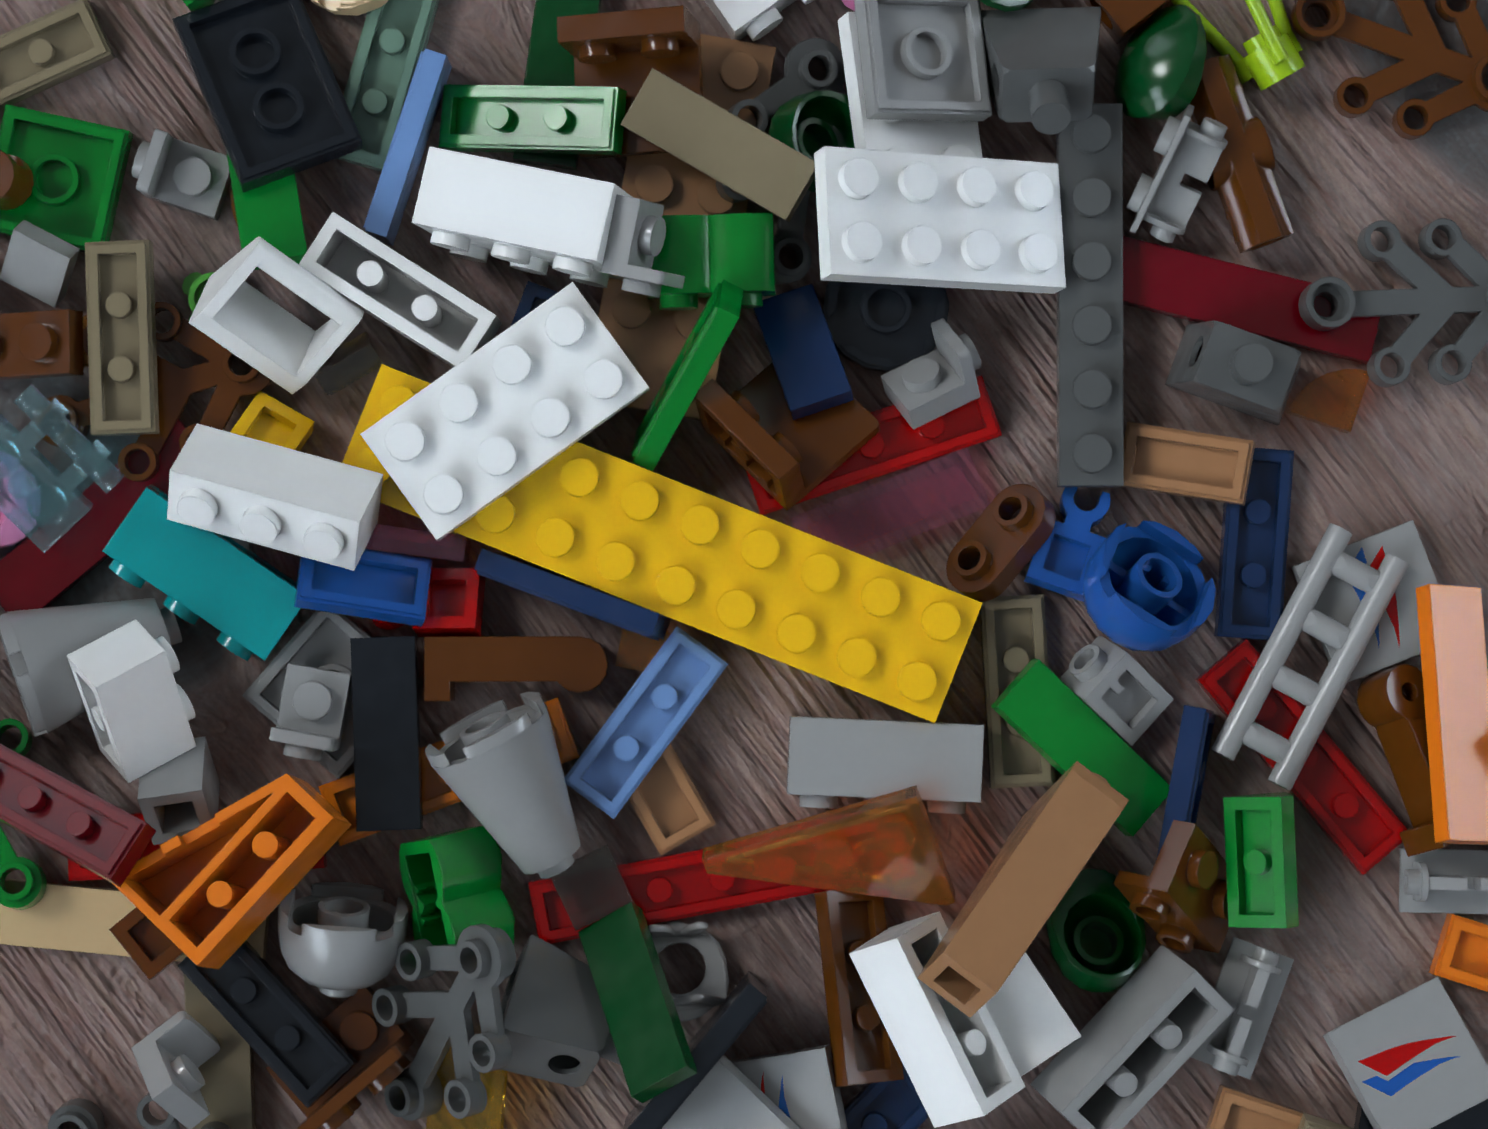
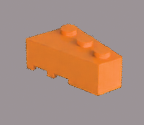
(234, 869)

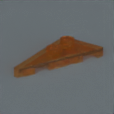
(861, 849)

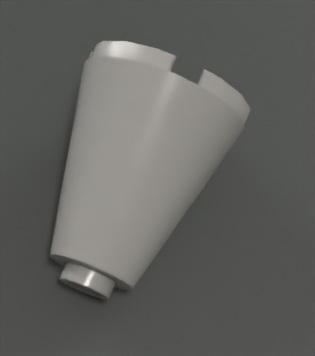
(43, 637)
(512, 782)

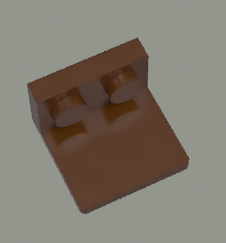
(624, 48)
(777, 451)
(378, 1055)

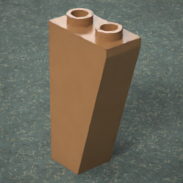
(1022, 888)

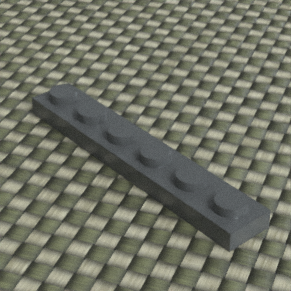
(1092, 303)

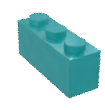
(204, 576)

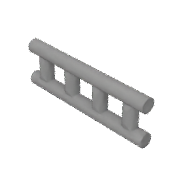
(1347, 640)

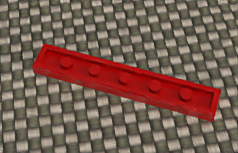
(666, 891)

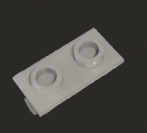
(1188, 151)
(1444, 881)
(1252, 986)

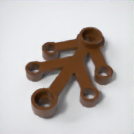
(1419, 54)
(175, 390)

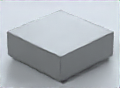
(39, 263)

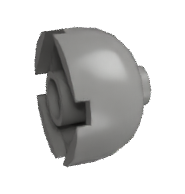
(341, 936)

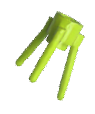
(1271, 53)

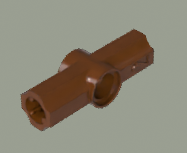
(1246, 164)

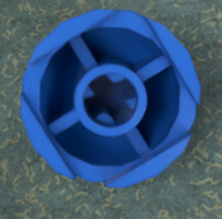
(1147, 587)

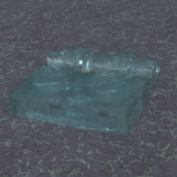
(31, 488)

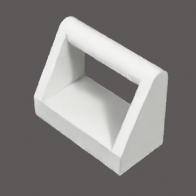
(264, 331)

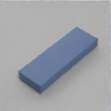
(407, 146)
(645, 722)

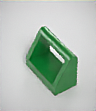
(1261, 860)

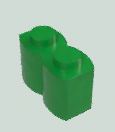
(715, 250)
(454, 884)

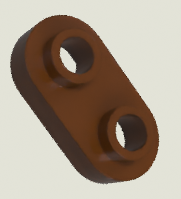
(1000, 542)

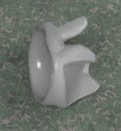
(716, 981)

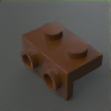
(1184, 893)

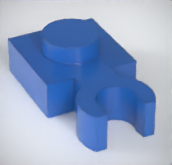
(1064, 555)

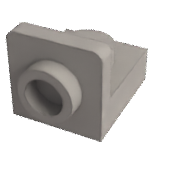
(182, 174)
(633, 241)
(937, 380)
(1116, 688)
(312, 711)
(170, 1066)

